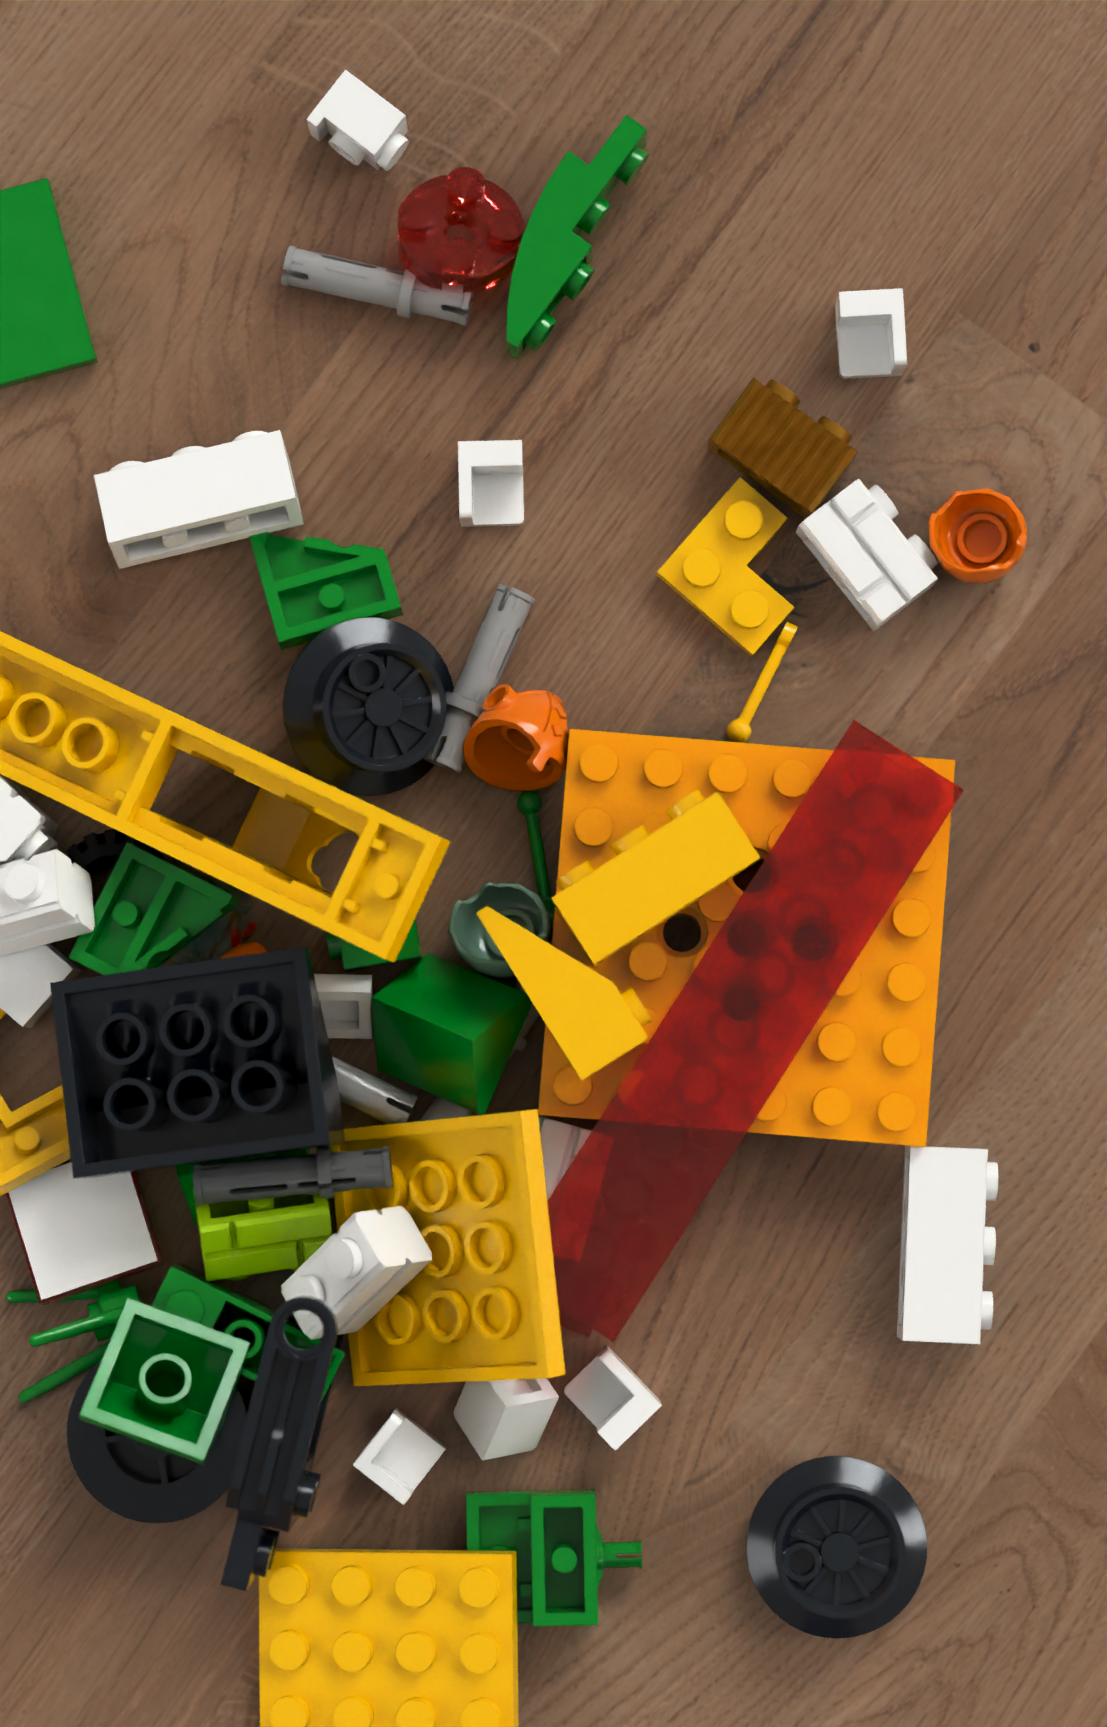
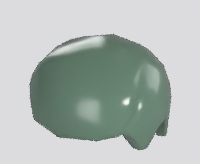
(471, 936)

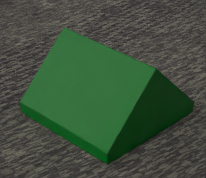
(447, 1030)
(165, 1381)

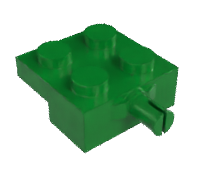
(556, 1550)

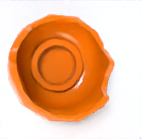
(977, 535)

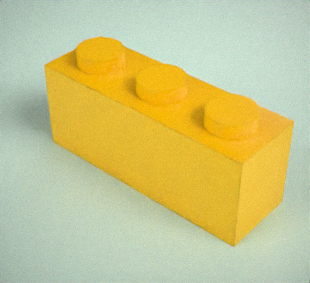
(653, 875)

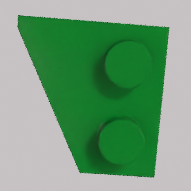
(321, 584)
(148, 914)

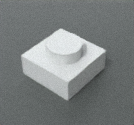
(346, 1005)

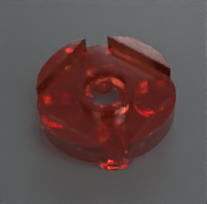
(466, 201)

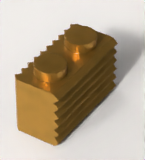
(783, 446)

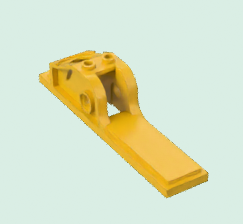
(111, 754)

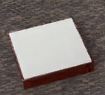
(82, 1231)

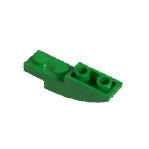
(551, 253)

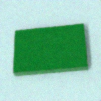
(39, 296)

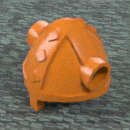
(519, 739)

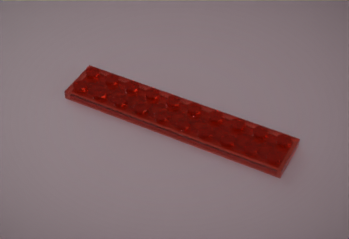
(739, 1023)

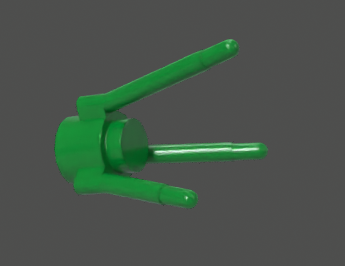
(102, 1321)

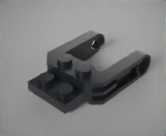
(279, 1442)

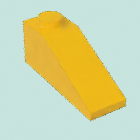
(575, 1002)

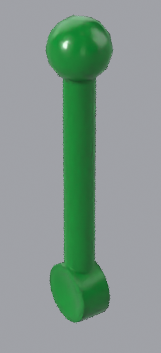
(530, 804)

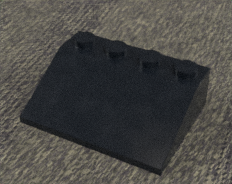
(195, 1064)

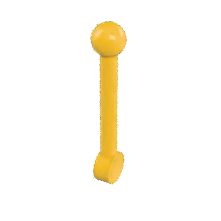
(739, 729)

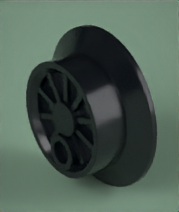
(366, 705)
(143, 1479)
(836, 1547)

